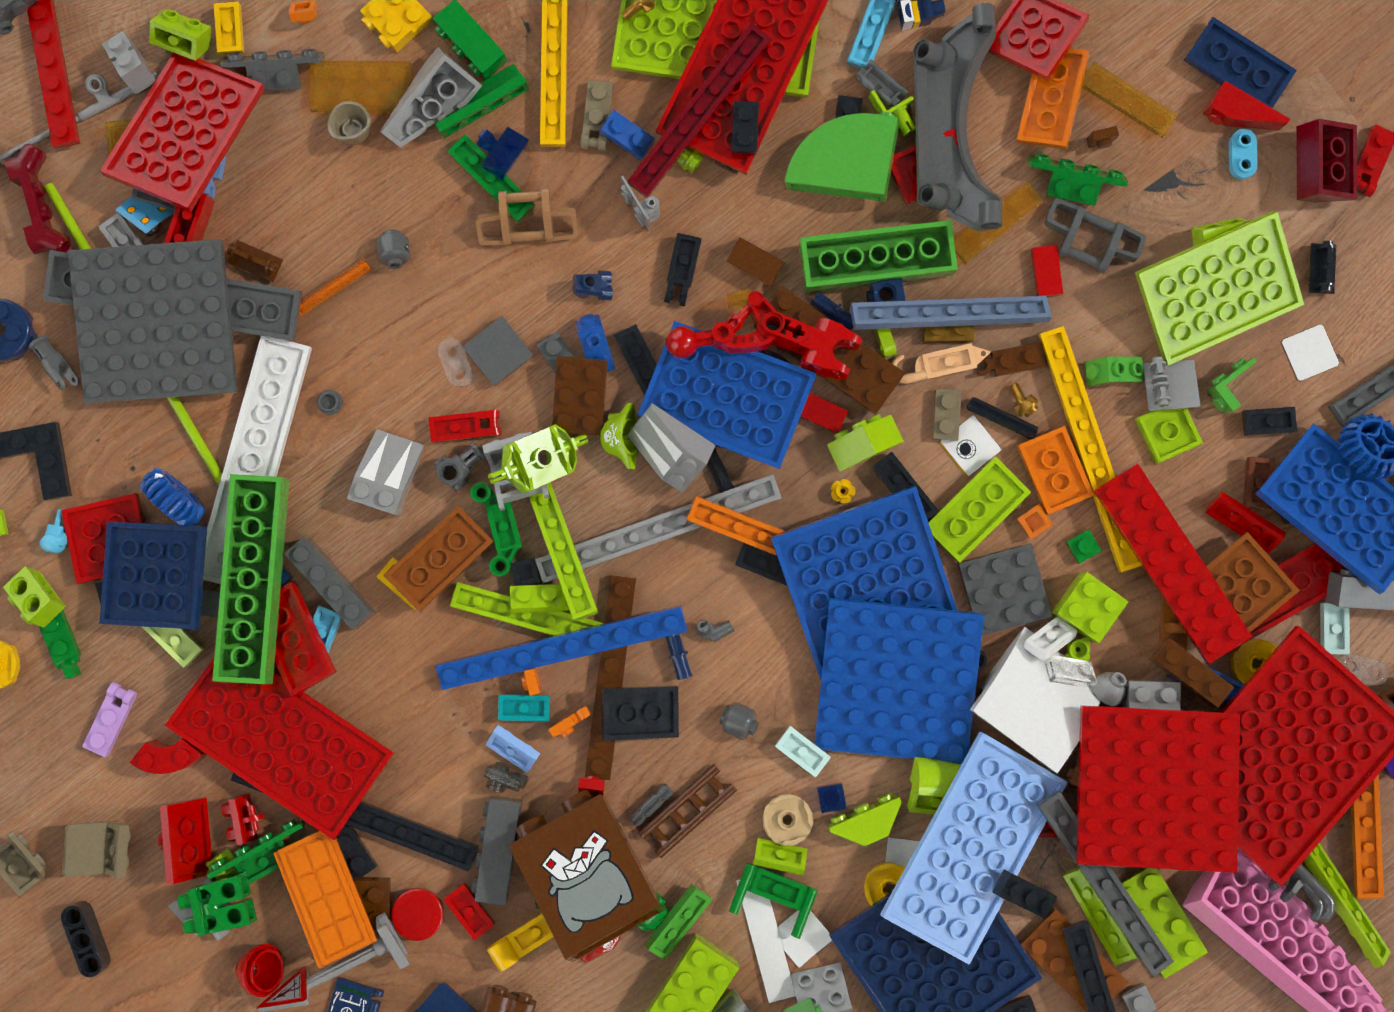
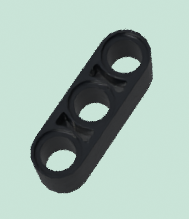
(84, 952)

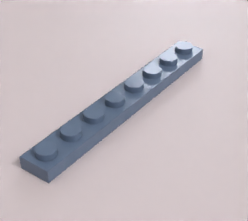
(950, 312)

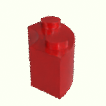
(164, 758)

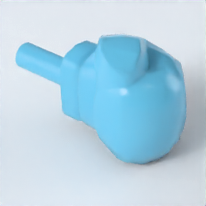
(55, 536)

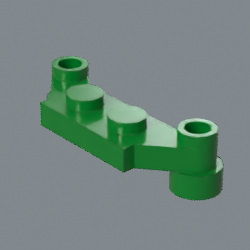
(503, 528)

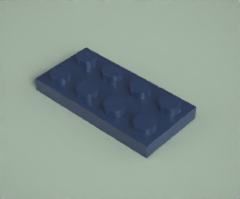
(1235, 59)

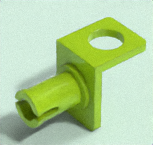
(905, 122)

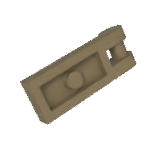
(596, 112)

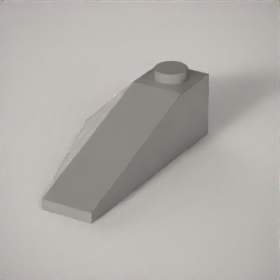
(433, 94)

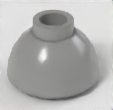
(1110, 688)

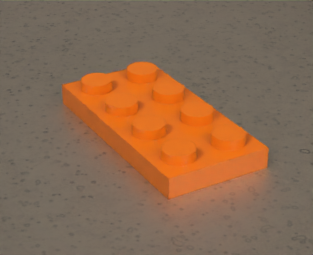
(1053, 103)

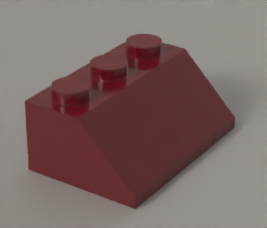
(1326, 161)

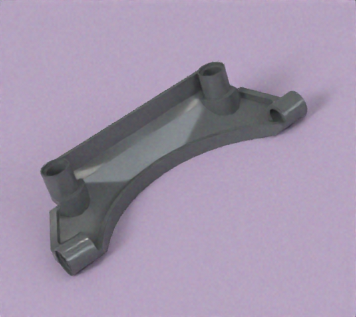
(942, 95)

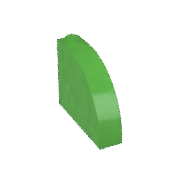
(846, 157)

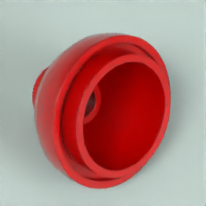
(260, 970)

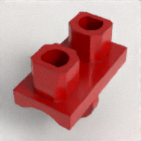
(243, 819)

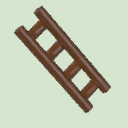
(703, 809)

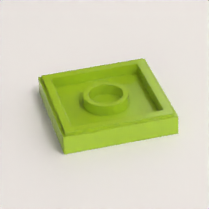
(1168, 433)

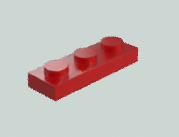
(1244, 520)

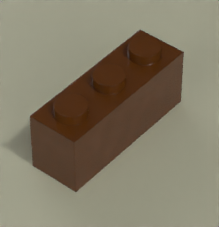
(1191, 673)

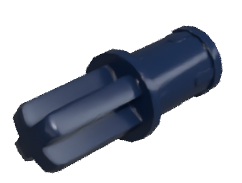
(832, 310)
(678, 656)

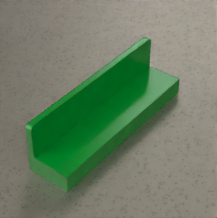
(492, 95)

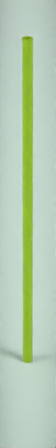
(174, 401)

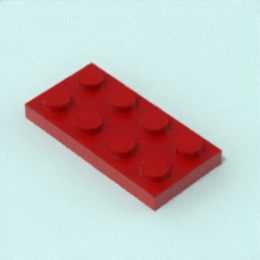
(299, 647)

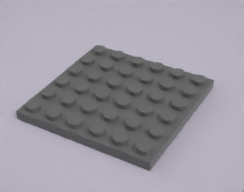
(153, 321)

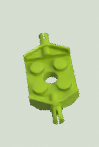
(521, 461)

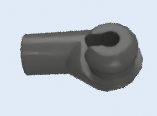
(713, 632)

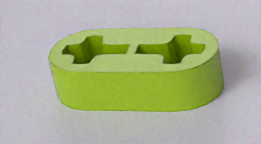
(885, 342)

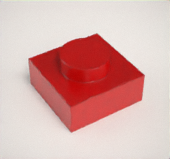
(592, 784)

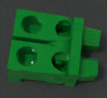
(208, 905)

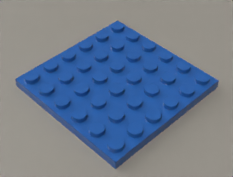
(862, 554)
(898, 680)

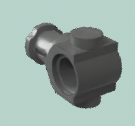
(461, 463)

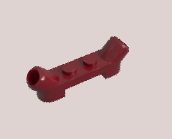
(23, 172)

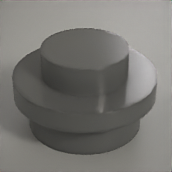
(330, 402)

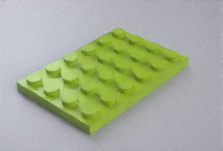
(1220, 288)

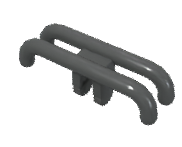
(1322, 899)

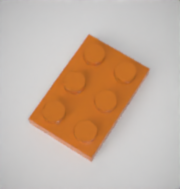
(1055, 470)

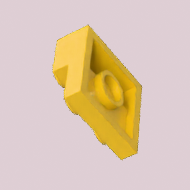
(395, 20)

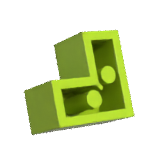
(867, 440)

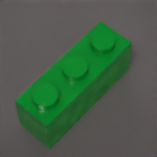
(469, 40)

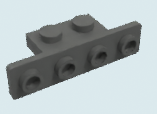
(274, 71)

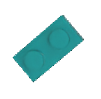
(524, 707)

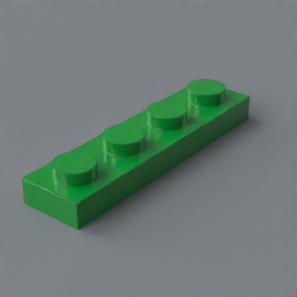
(471, 158)

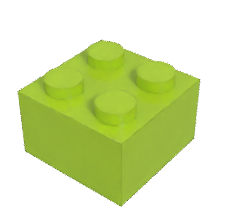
(1090, 607)

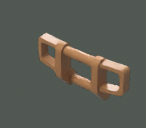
(503, 215)

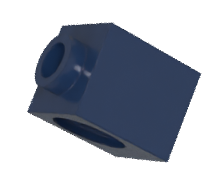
(894, 287)

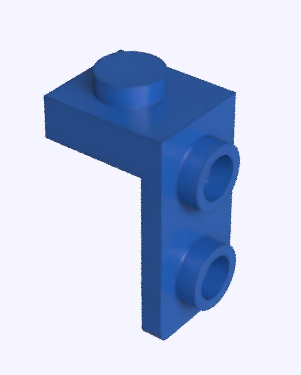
(594, 339)

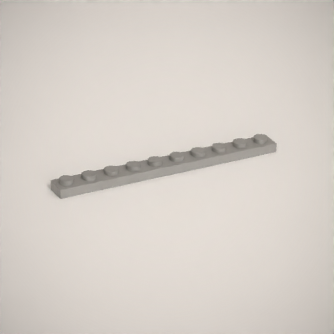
(662, 527)

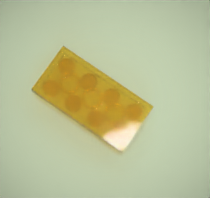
(369, 83)

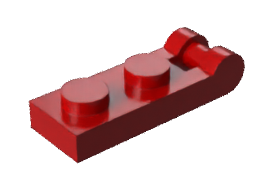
(1373, 158)
(464, 426)

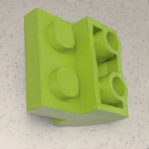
(929, 784)

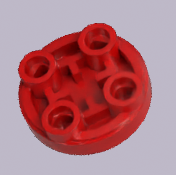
(417, 914)

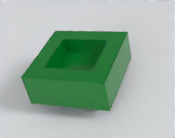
(1083, 546)

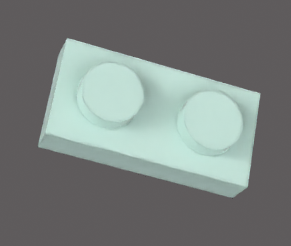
(1334, 628)
(802, 751)

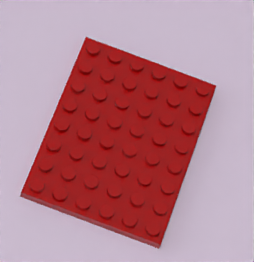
(1304, 751)

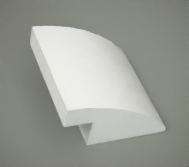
(1030, 708)

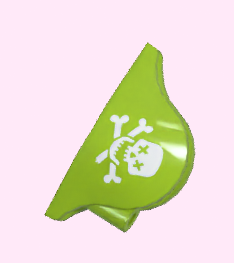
(615, 438)

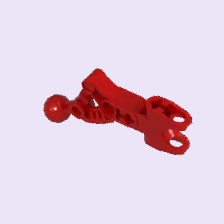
(813, 343)

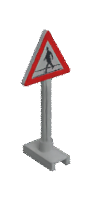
(296, 989)

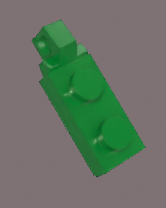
(62, 645)

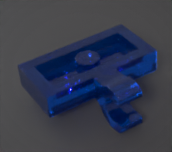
(502, 152)

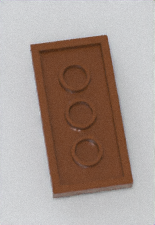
(438, 559)
(1048, 948)

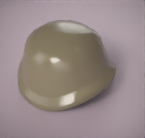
(349, 123)

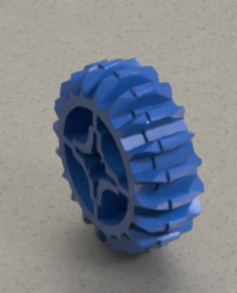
(1369, 445)
(172, 497)

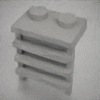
(493, 452)

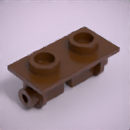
(254, 260)

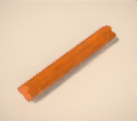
(334, 286)

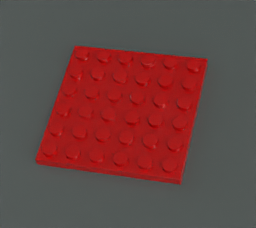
(1158, 789)

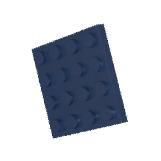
(153, 575)

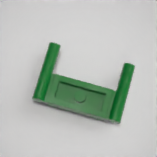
(778, 889)

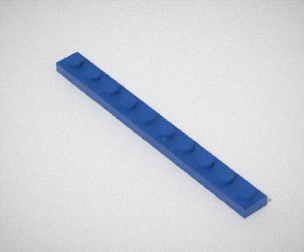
(561, 647)

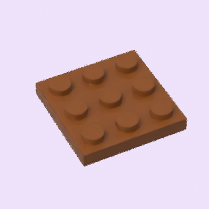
(1251, 581)

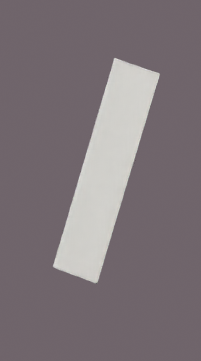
(768, 947)

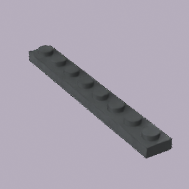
(1108, 888)

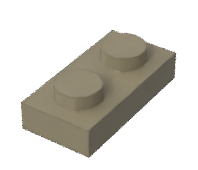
(946, 414)

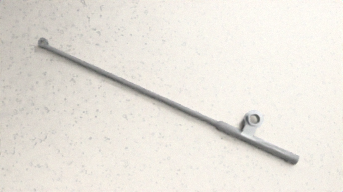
(105, 101)

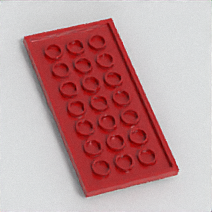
(790, 28)
(283, 746)

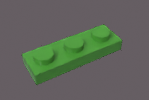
(678, 921)

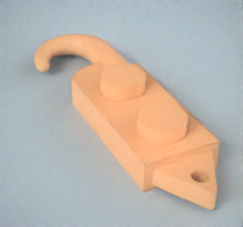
(943, 363)

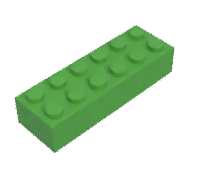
(877, 256)

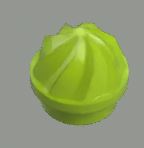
(690, 160)

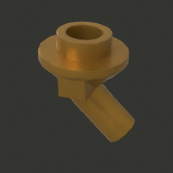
(645, 5)
(1026, 405)

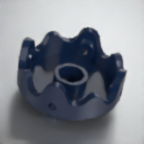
(18, 330)

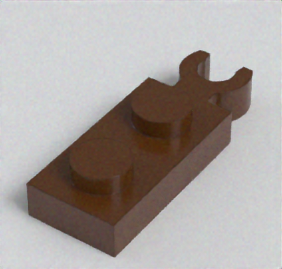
(1014, 360)

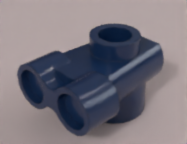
(593, 285)

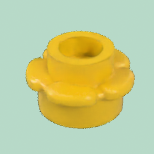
(836, 491)

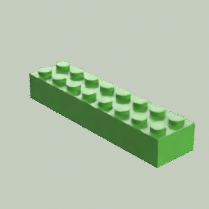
(251, 579)

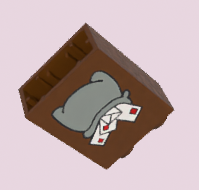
(584, 875)

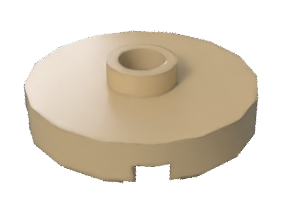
(801, 819)

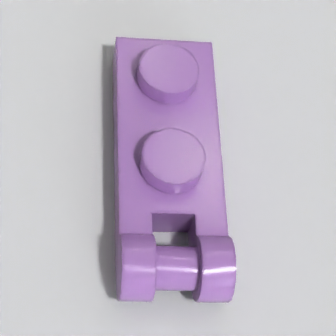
(109, 720)

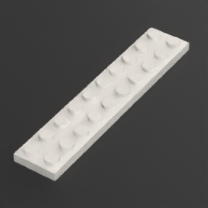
(259, 431)

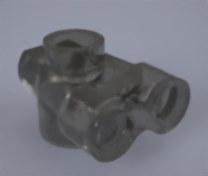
(501, 778)

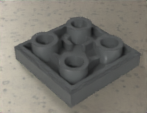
(498, 351)

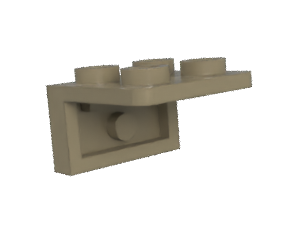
(96, 849)
(19, 866)

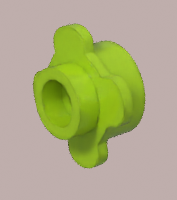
(1083, 644)

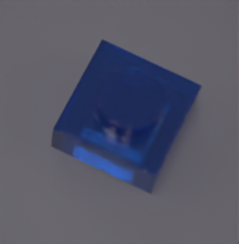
(831, 797)

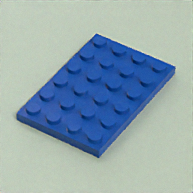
(733, 398)
(1336, 506)

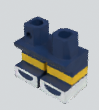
(918, 12)

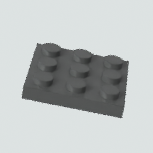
(1005, 588)

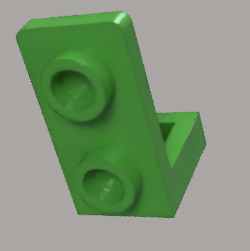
(1114, 369)
(1222, 396)

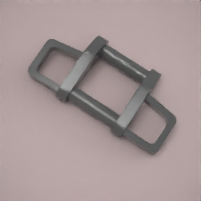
(1070, 232)

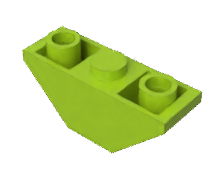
(867, 822)

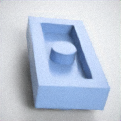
(512, 749)

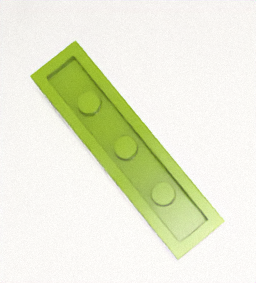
(1103, 924)

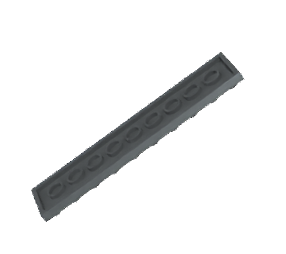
(253, 306)

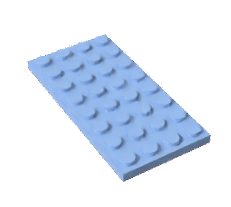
(975, 834)

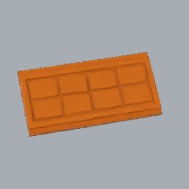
(325, 898)

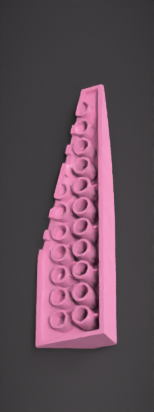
(1280, 939)

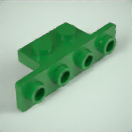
(1075, 181)
(259, 858)

